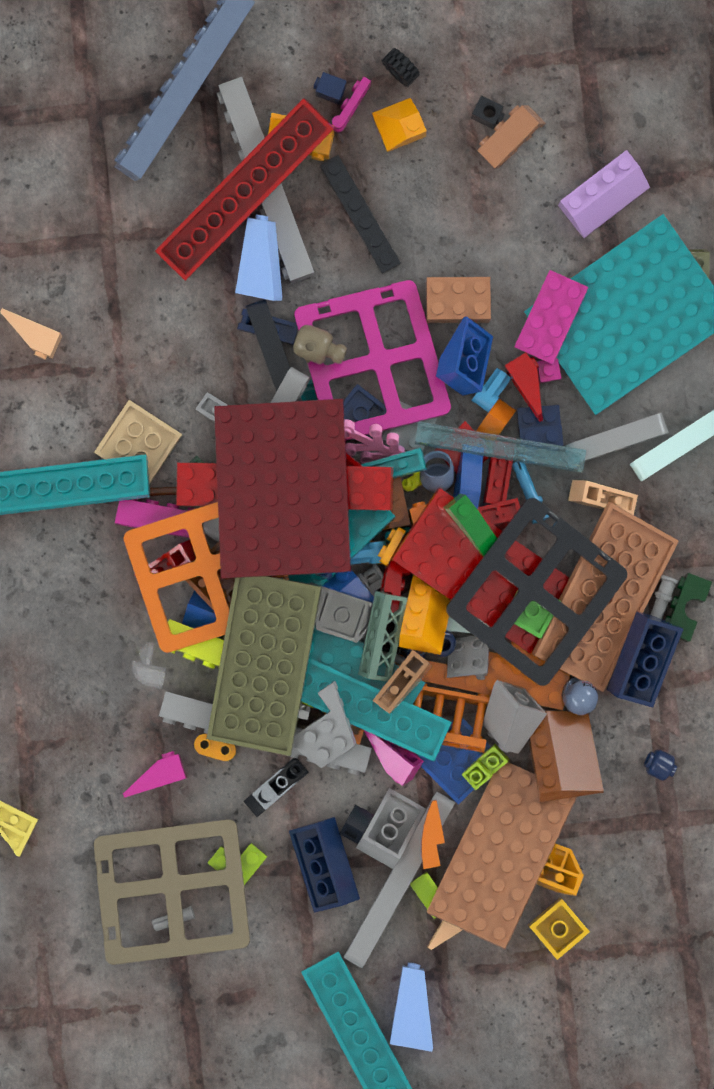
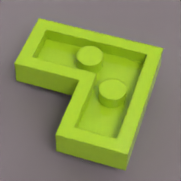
(250, 859)

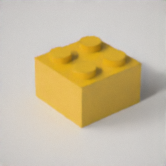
(558, 928)

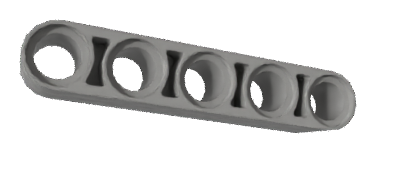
(622, 437)

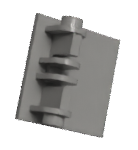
(468, 658)

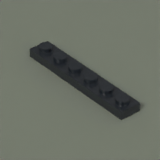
(360, 214)

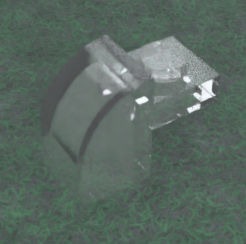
(145, 672)

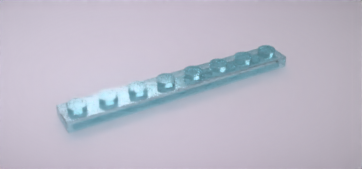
(500, 447)

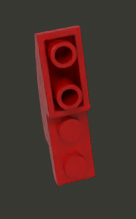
(392, 580)

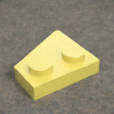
(16, 827)

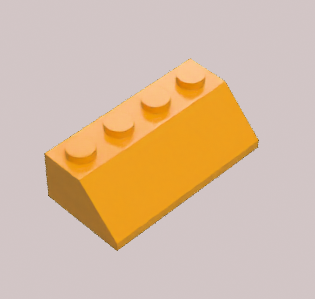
(424, 619)

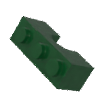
(690, 588)

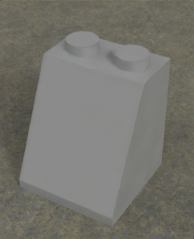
(512, 716)

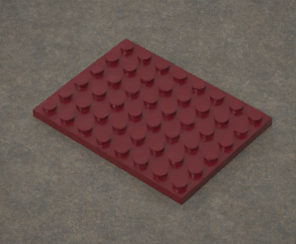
(282, 488)

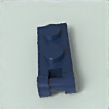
(286, 330)

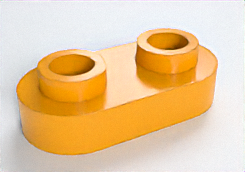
(387, 551)
(214, 748)

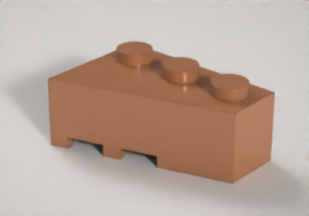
(510, 135)

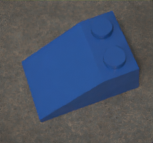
(466, 358)

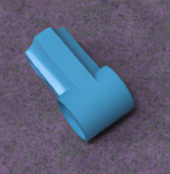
(492, 390)
(369, 553)

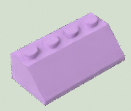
(604, 194)

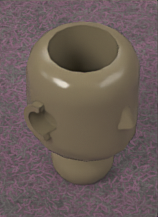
(317, 345)

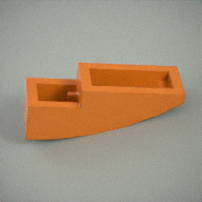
(431, 836)

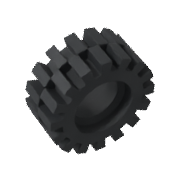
(400, 67)

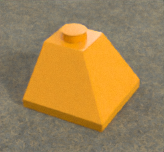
(399, 124)

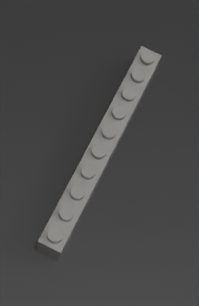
(276, 206)
(197, 714)

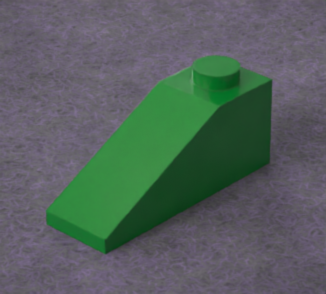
(471, 522)

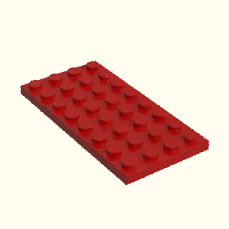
(446, 557)

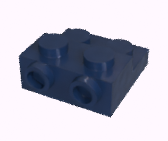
(362, 405)
(546, 431)

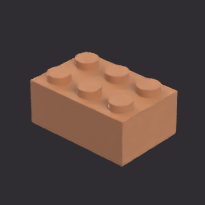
(458, 297)

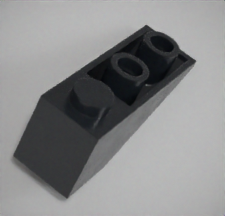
(276, 786)

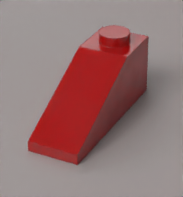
(526, 380)
(177, 556)

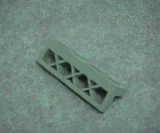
(379, 618)

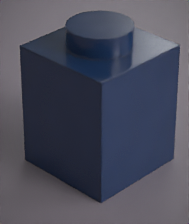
(330, 88)

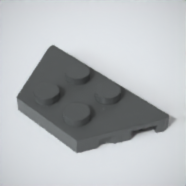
(342, 614)

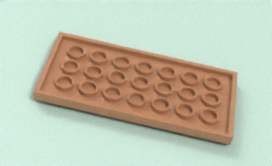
(644, 554)
(500, 857)

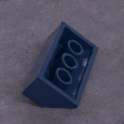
(644, 659)
(324, 865)

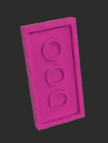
(551, 317)

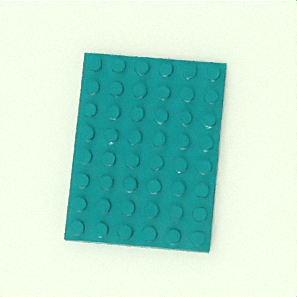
(639, 314)

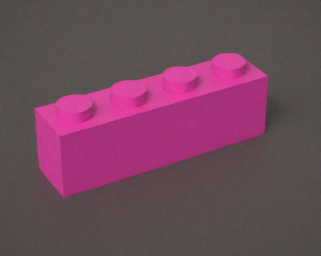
(137, 514)

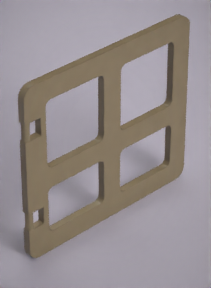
(171, 885)

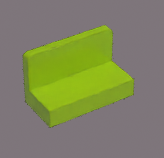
(425, 889)

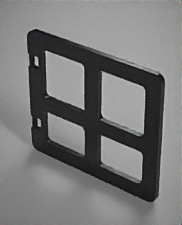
(531, 589)

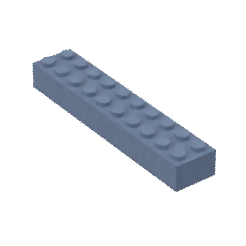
(183, 86)

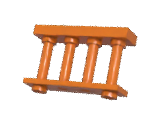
(454, 737)

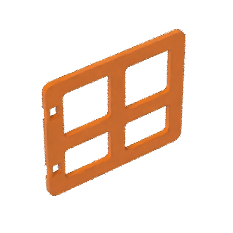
(204, 565)

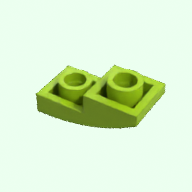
(485, 766)

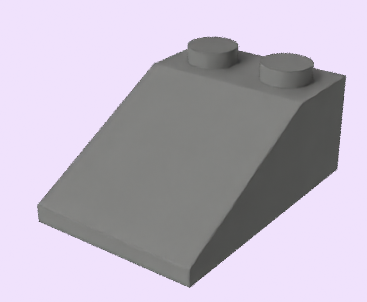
(391, 828)

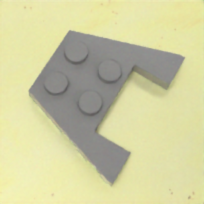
(329, 734)

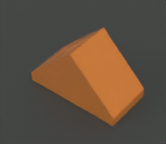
(497, 418)

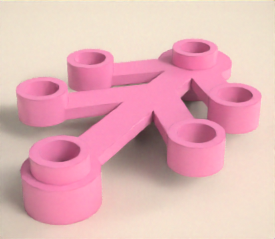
(370, 444)

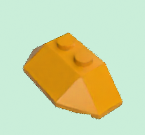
(561, 872)

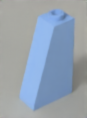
(259, 261)
(411, 1016)

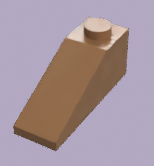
(402, 682)

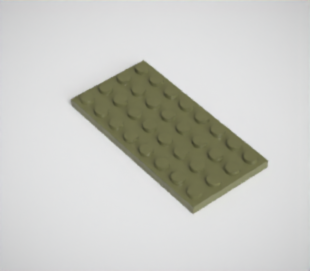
(264, 663)

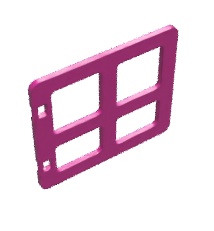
(379, 358)

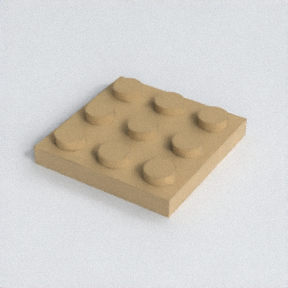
(136, 434)

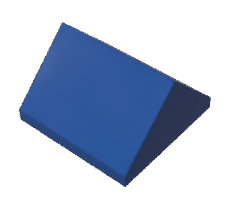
(198, 613)

